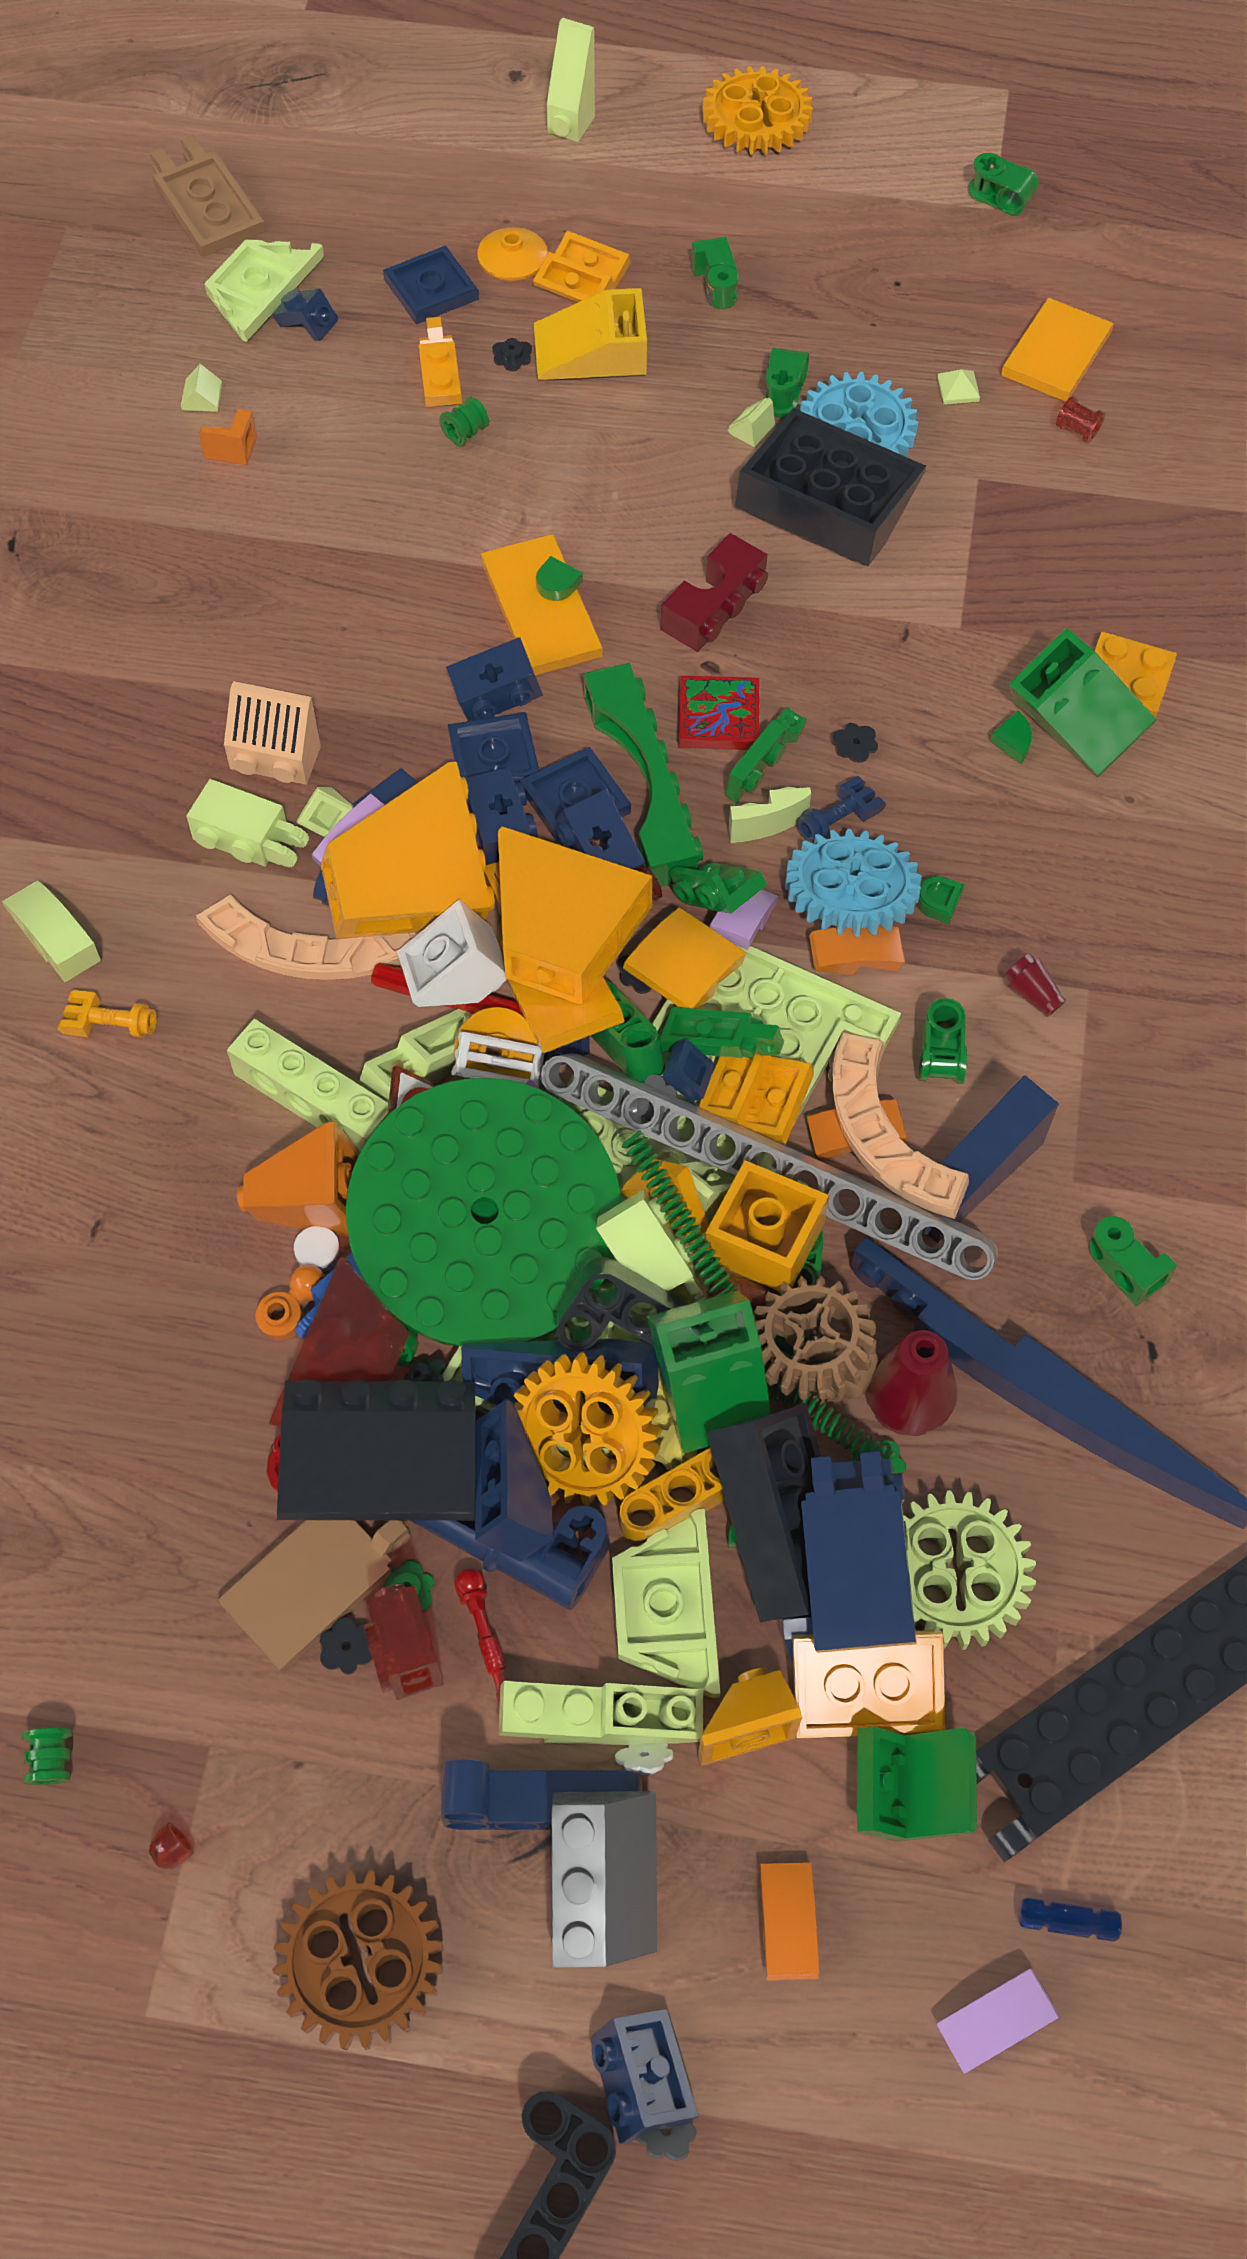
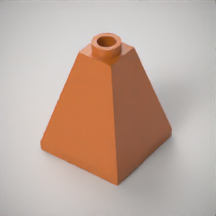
(303, 1182)

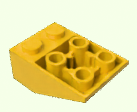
(594, 338)

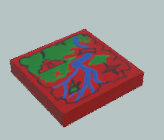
(719, 712)

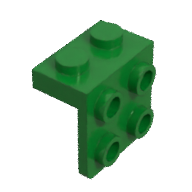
(916, 1784)

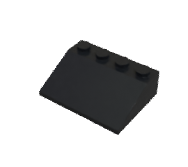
(828, 486)
(377, 1450)

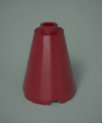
(913, 1385)

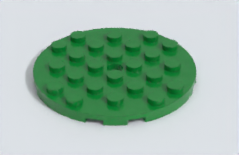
(416, 1198)

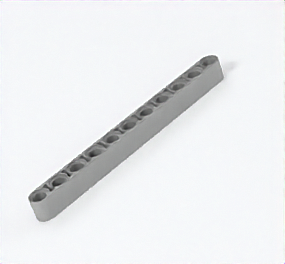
(789, 1162)

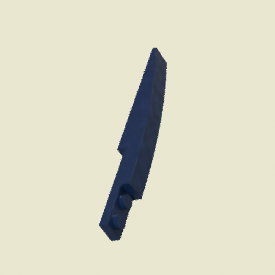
(1050, 1390)

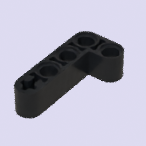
(609, 1305)
(566, 2170)

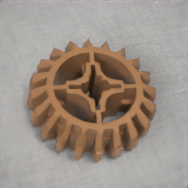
(843, 1358)

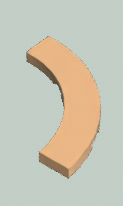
(297, 953)
(878, 1142)

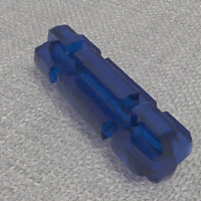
(1070, 1919)

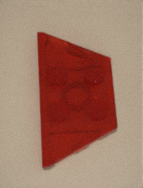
(348, 1337)

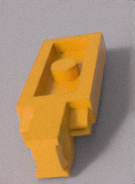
(439, 366)

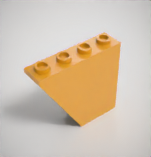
(408, 862)
(565, 914)

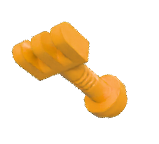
(87, 1012)

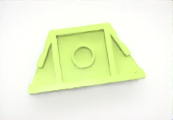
(256, 279)
(668, 1606)

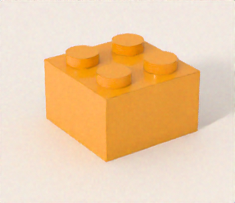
(766, 1226)

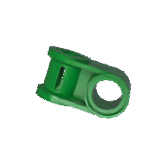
(1004, 185)
(785, 379)
(944, 1049)

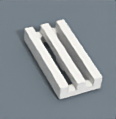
(463, 1054)

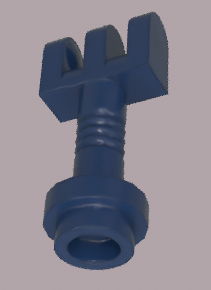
(852, 800)

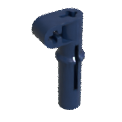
(549, 1568)

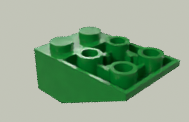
(1081, 702)
(710, 1365)

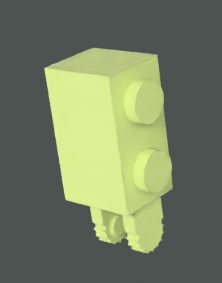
(244, 826)
(647, 1245)

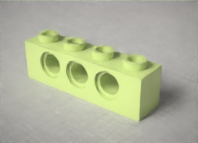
(305, 1083)

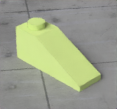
(572, 81)

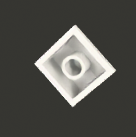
(453, 960)

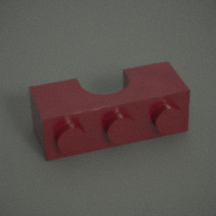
(699, 614)

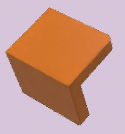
(231, 443)

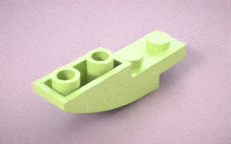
(601, 1714)

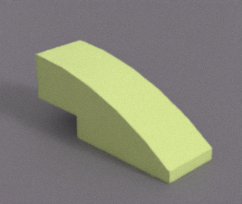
(52, 930)
(422, 1051)

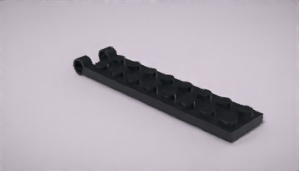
(1120, 1710)

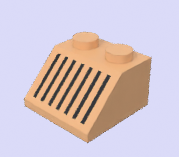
(271, 733)

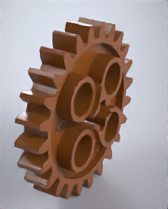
(314, 1977)

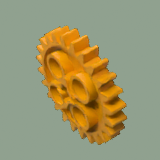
(757, 110)
(624, 1433)

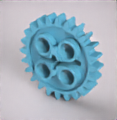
(865, 410)
(853, 882)

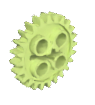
(998, 1568)

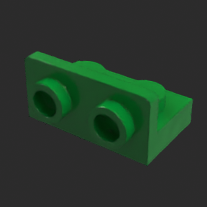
(716, 886)

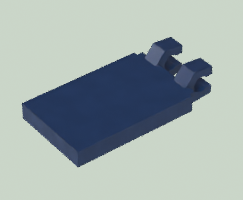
(857, 1561)

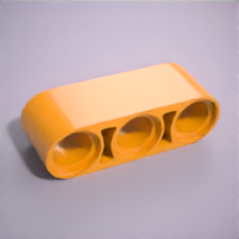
(656, 1500)

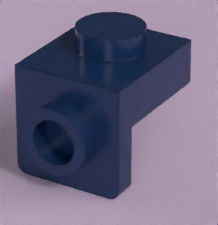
(307, 308)

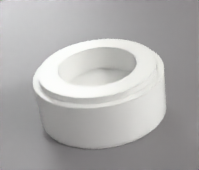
(317, 1247)

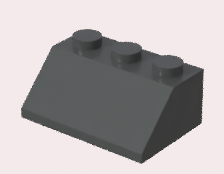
(603, 1877)

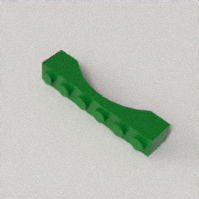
(619, 712)

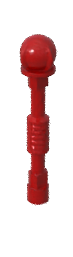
(469, 1588)

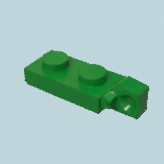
(764, 751)
(721, 1033)

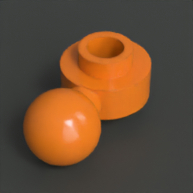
(301, 1283)

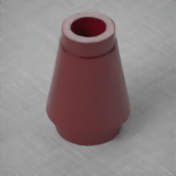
(1035, 985)

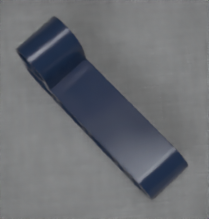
(516, 1799)

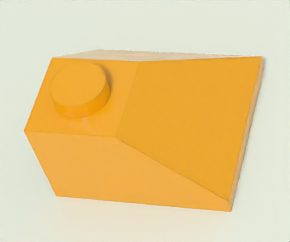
(751, 1717)

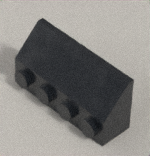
(764, 1479)

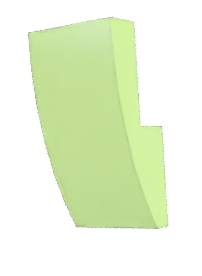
(759, 821)

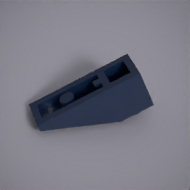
(510, 1491)

